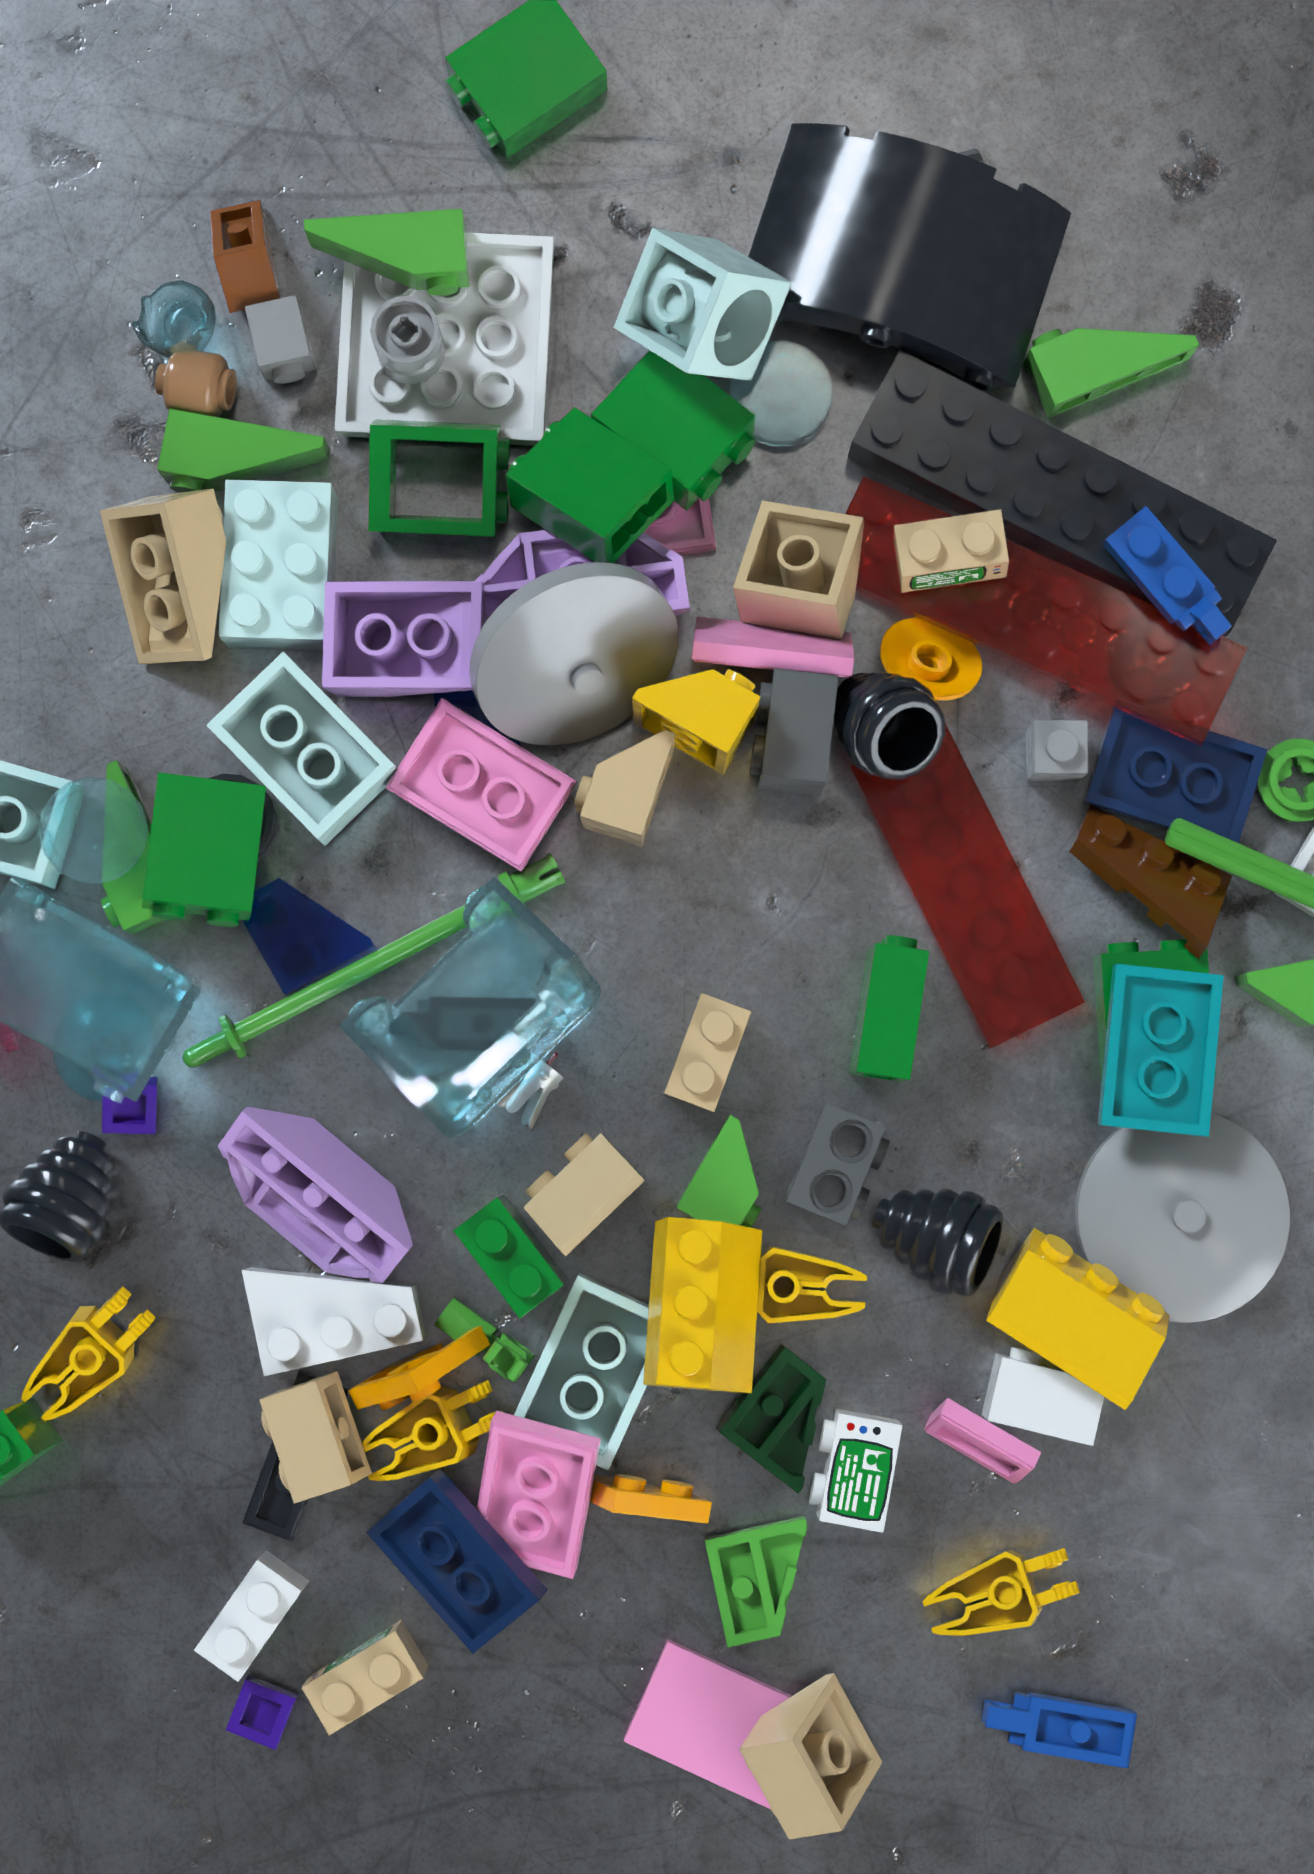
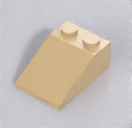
(169, 572)

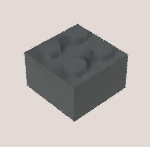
(797, 731)

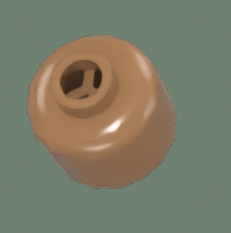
(197, 383)

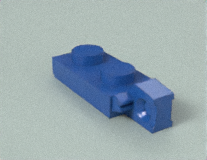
(1167, 575)
(1065, 1727)

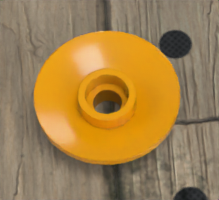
(932, 657)

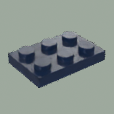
(1164, 777)
(457, 1561)

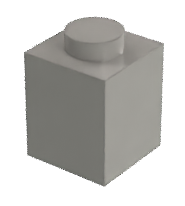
(280, 339)
(1057, 750)

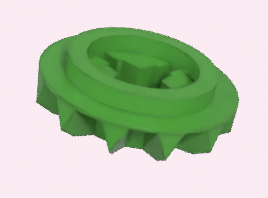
(1277, 767)

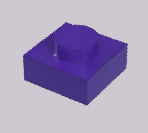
(132, 1116)
(261, 1712)

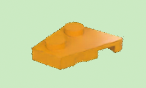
(417, 1374)
(634, 1497)

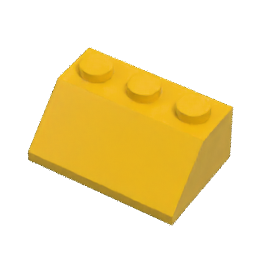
(703, 710)
(702, 1305)
(1079, 1317)

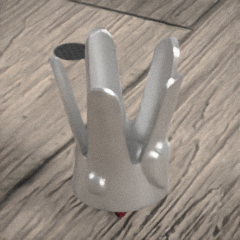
(533, 1085)

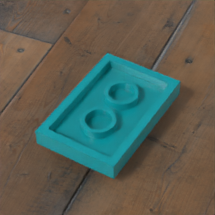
(1160, 1050)

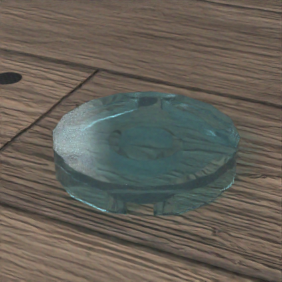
(786, 394)
(93, 830)

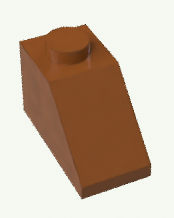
(243, 255)

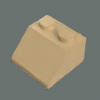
(800, 570)
(626, 790)
(583, 1192)
(812, 1759)

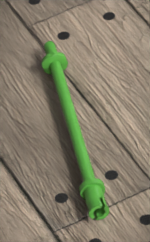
(523, 885)

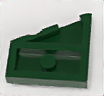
(778, 1416)

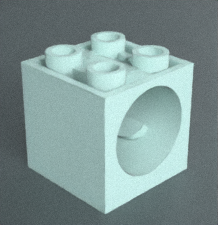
(702, 305)

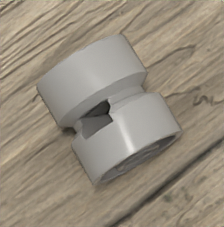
(407, 339)

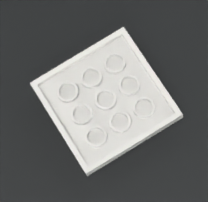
(491, 339)

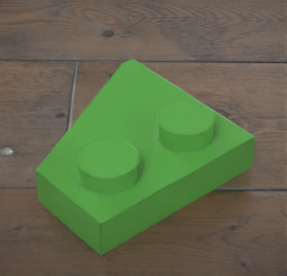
(754, 1577)

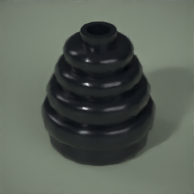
(888, 724)
(61, 1198)
(941, 1236)

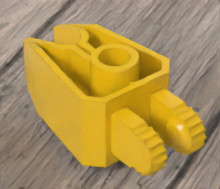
(789, 1286)
(87, 1354)
(437, 1427)
(1010, 1593)

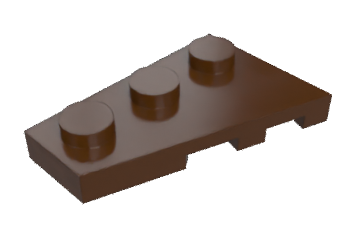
(1167, 881)

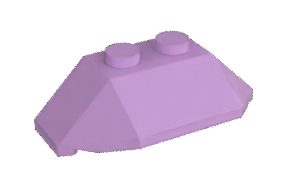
(542, 552)
(317, 1193)

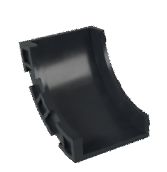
(910, 249)

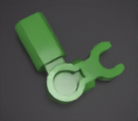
(503, 1354)

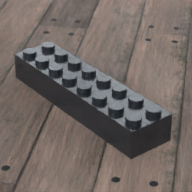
(1049, 486)

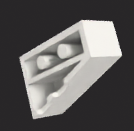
(328, 1318)

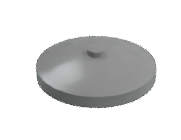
(572, 653)
(1185, 1217)

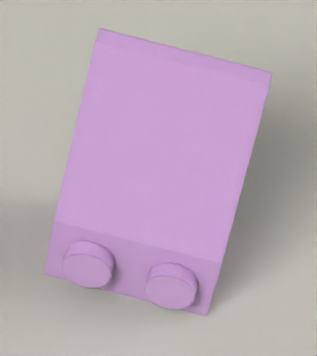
(400, 636)

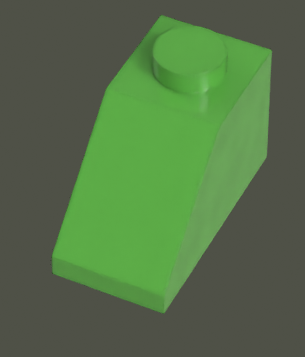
(1284, 989)
(724, 1181)

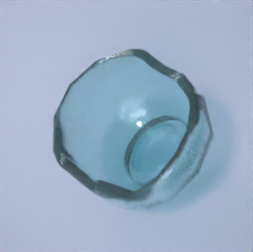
(175, 319)

